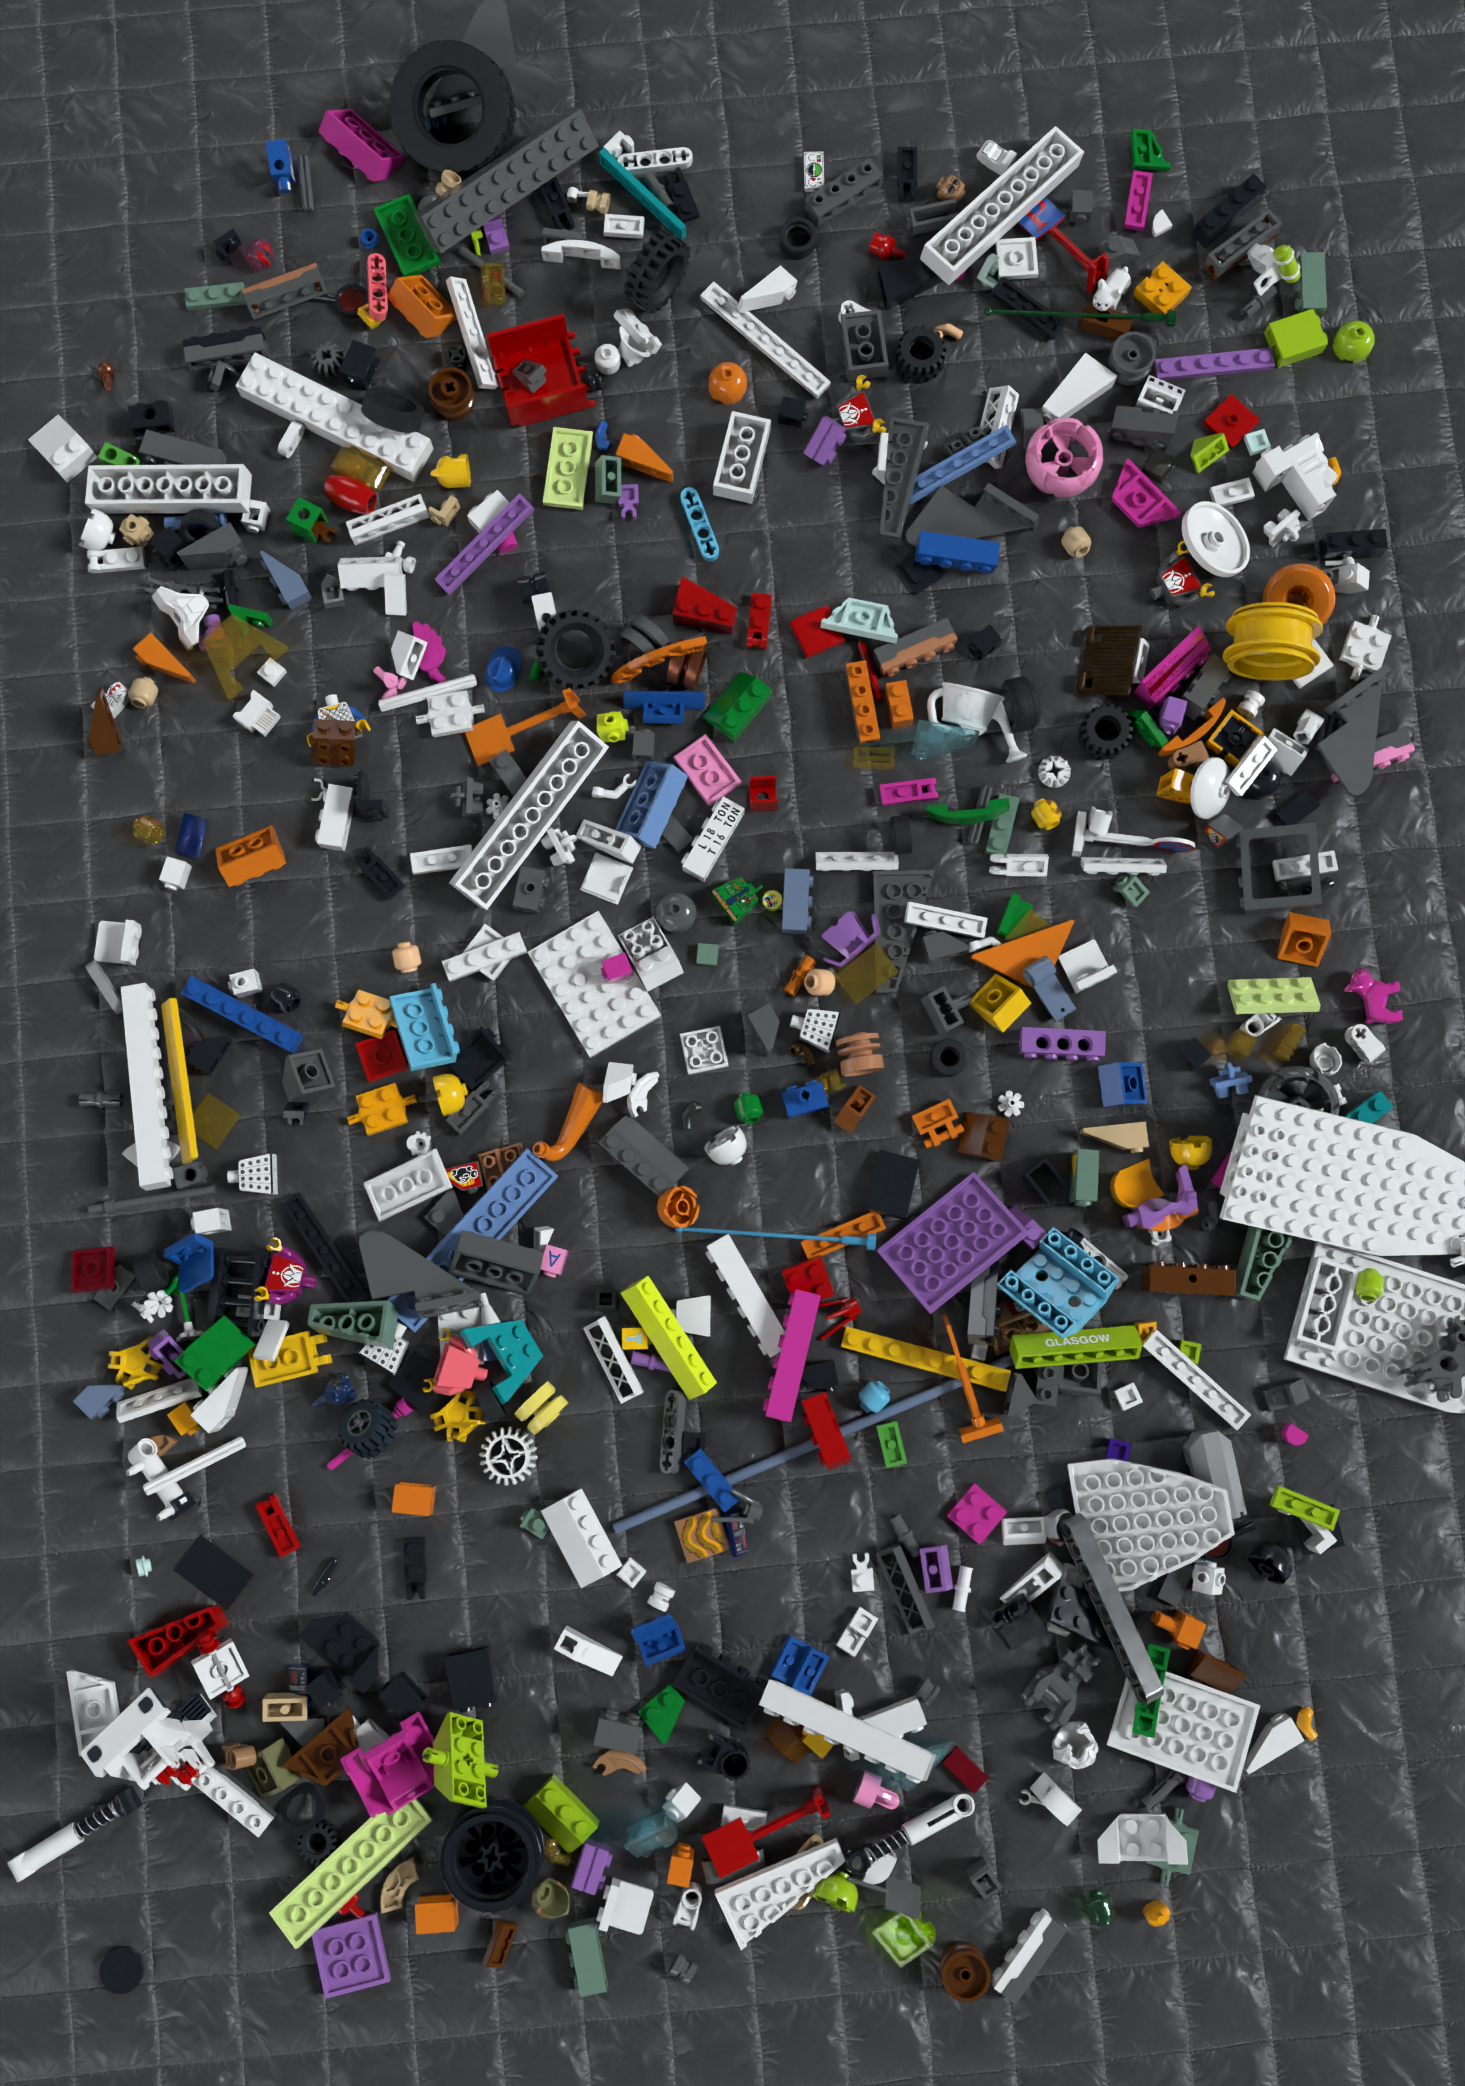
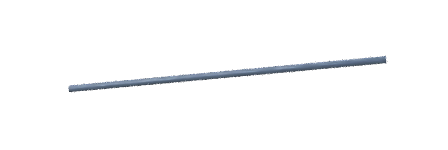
(799, 1449)

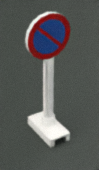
(1166, 843)

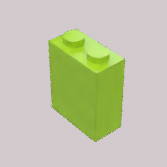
(1296, 338)

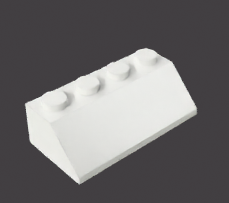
(581, 1538)

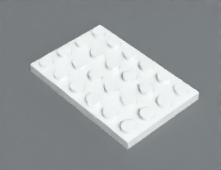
(594, 1007)
(1195, 1733)

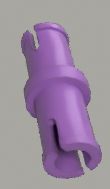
(650, 1361)

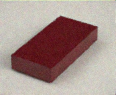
(965, 1769)

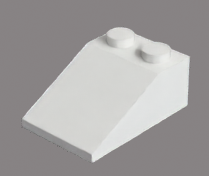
(63, 448)

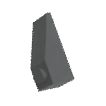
(508, 771)

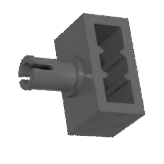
(944, 1009)

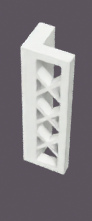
(1005, 411)
(388, 522)
(620, 1356)

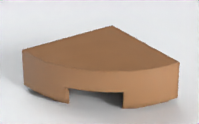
(163, 1443)

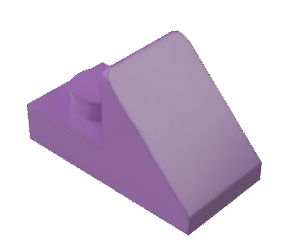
(496, 235)

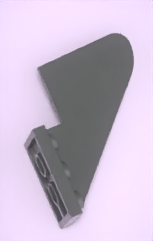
(492, 35)
(992, 515)
(1352, 746)
(399, 1270)

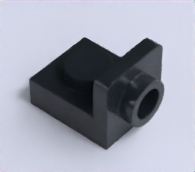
(225, 244)

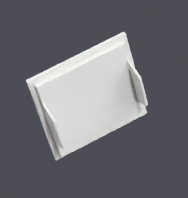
(606, 878)

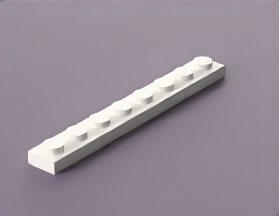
(765, 340)

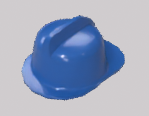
(503, 668)

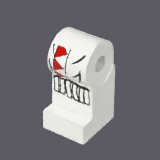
(117, 698)

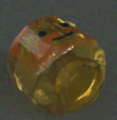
(148, 830)

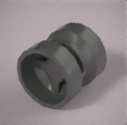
(683, 1969)

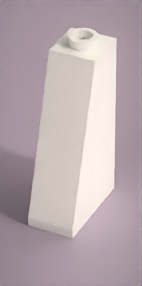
(1079, 388)

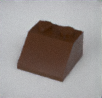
(983, 1136)
(1214, 1672)

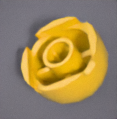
(450, 1093)
(1191, 1151)

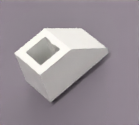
(1349, 578)

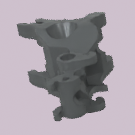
(1443, 1367)
(1058, 1684)

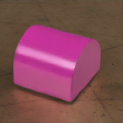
(508, 544)
(1293, 1435)

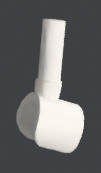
(573, 193)
(1346, 561)
(1033, 1799)

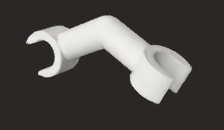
(599, 792)
(975, 945)

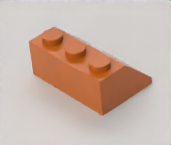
(422, 305)
(250, 856)

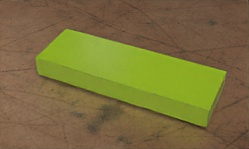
(1304, 1507)

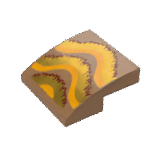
(701, 1536)

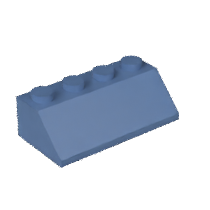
(652, 803)

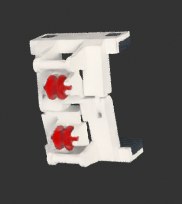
(160, 1755)

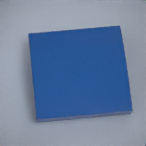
(799, 1665)

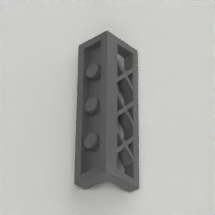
(912, 1585)

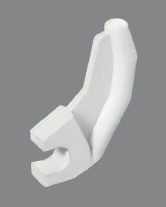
(639, 1092)

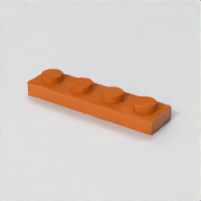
(858, 1227)

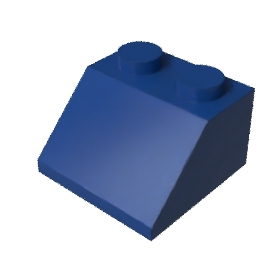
(1122, 1084)

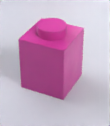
(616, 968)

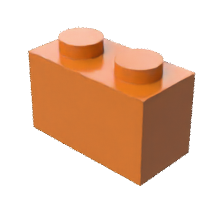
(899, 704)
(681, 1865)

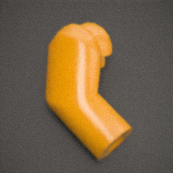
(1333, 464)
(1304, 1721)

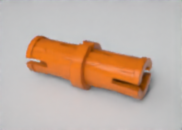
(799, 975)

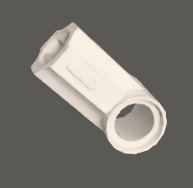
(1307, 726)

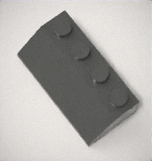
(643, 1155)
(496, 1262)

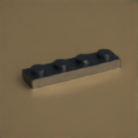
(1018, 300)

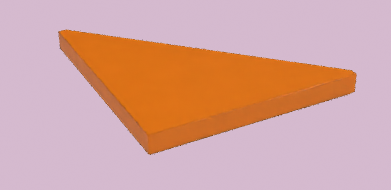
(1017, 954)

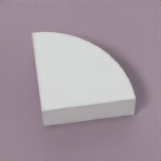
(1160, 224)

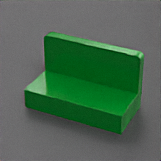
(1013, 914)

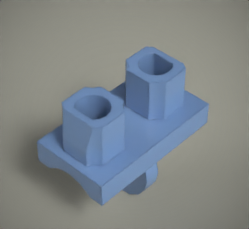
(1229, 1077)

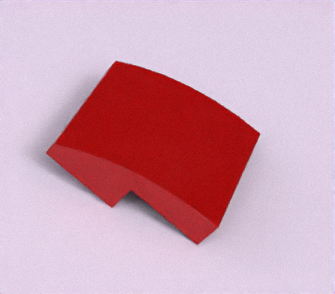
(811, 636)

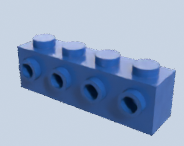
(957, 552)

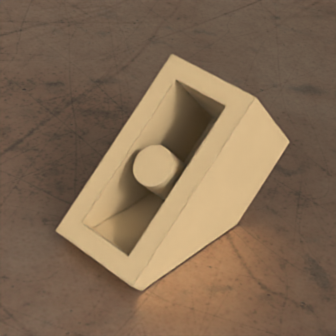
(284, 1707)

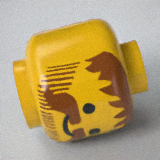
(1046, 814)

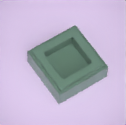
(707, 954)

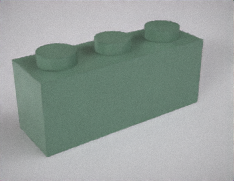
(1311, 284)
(586, 1957)

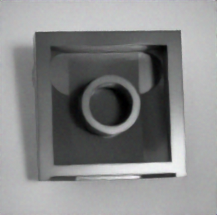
(1081, 1379)

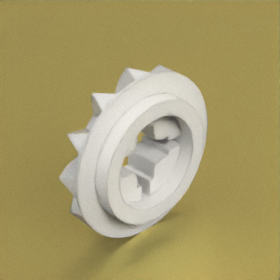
(1049, 778)

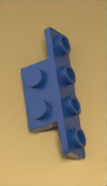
(663, 705)

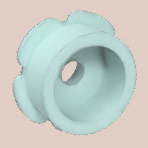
(143, 1566)

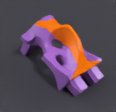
(1164, 1215)

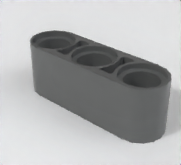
(712, 1877)

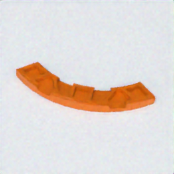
(633, 668)

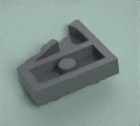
(446, 1212)

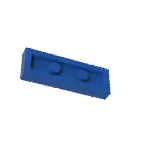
(711, 1479)

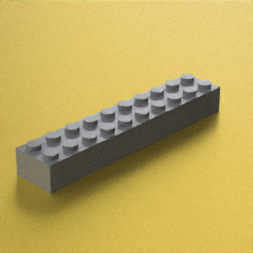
(506, 180)

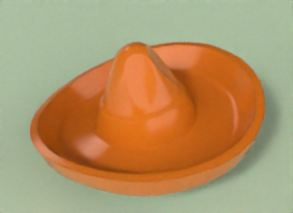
(1302, 586)

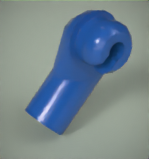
(602, 444)

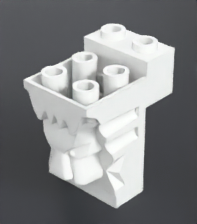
(1303, 473)

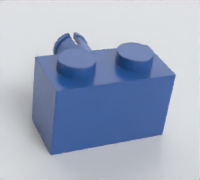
(804, 1099)

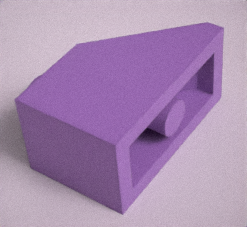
(1035, 1232)

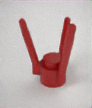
(849, 1309)

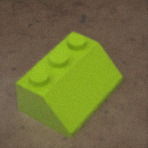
(562, 1814)

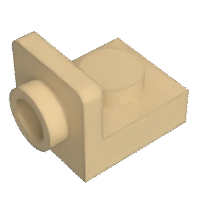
(447, 511)

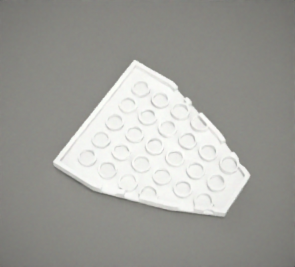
(1148, 1517)

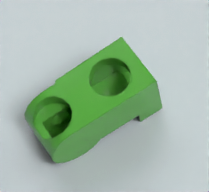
(114, 456)

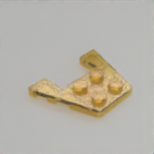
(232, 644)

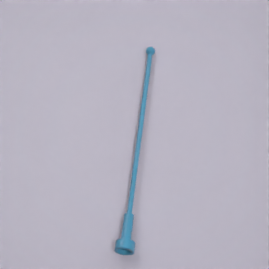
(869, 1241)

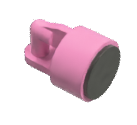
(868, 1791)

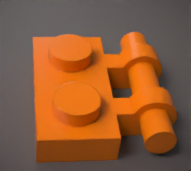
(935, 1117)

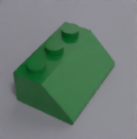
(738, 705)

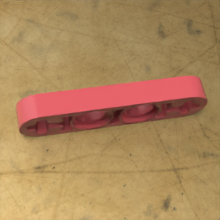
(374, 286)

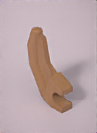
(617, 1760)

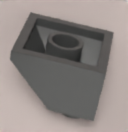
(306, 1075)

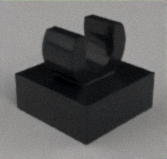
(296, 1110)

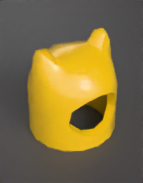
(453, 472)

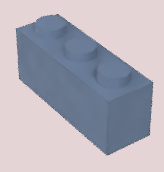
(796, 901)

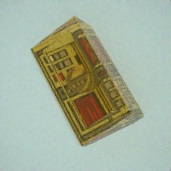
(493, 284)

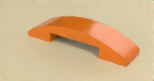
(1211, 716)

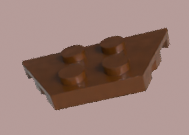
(322, 1754)

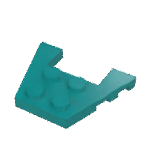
(513, 1349)

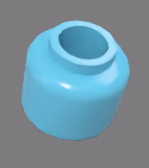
(874, 1397)

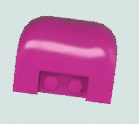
(393, 1770)

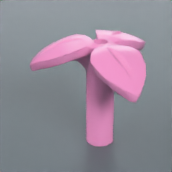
(391, 682)

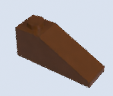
(103, 733)

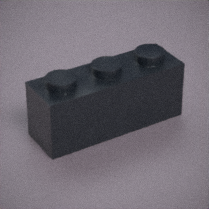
(1353, 544)

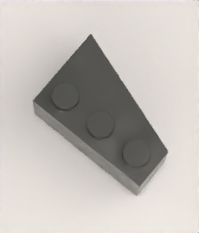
(1205, 686)

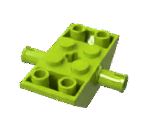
(460, 1760)

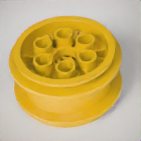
(1273, 641)

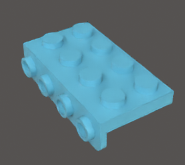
(424, 1028)

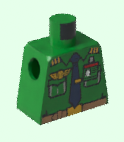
(737, 897)

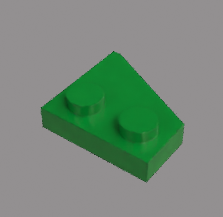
(1147, 152)

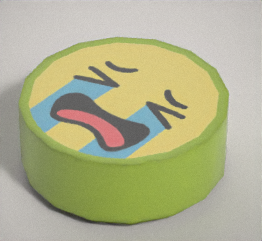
(772, 900)

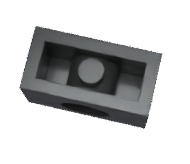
(1046, 1385)

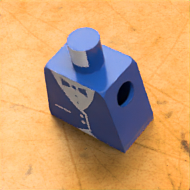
(281, 164)

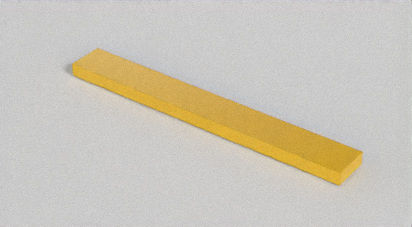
(179, 1081)

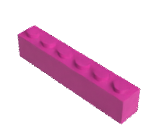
(793, 1354)

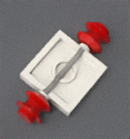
(220, 1669)

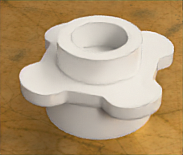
(1156, 1239)

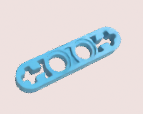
(697, 525)

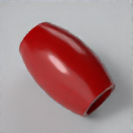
(350, 494)

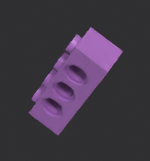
(1094, 1039)

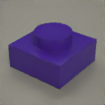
(1118, 1450)

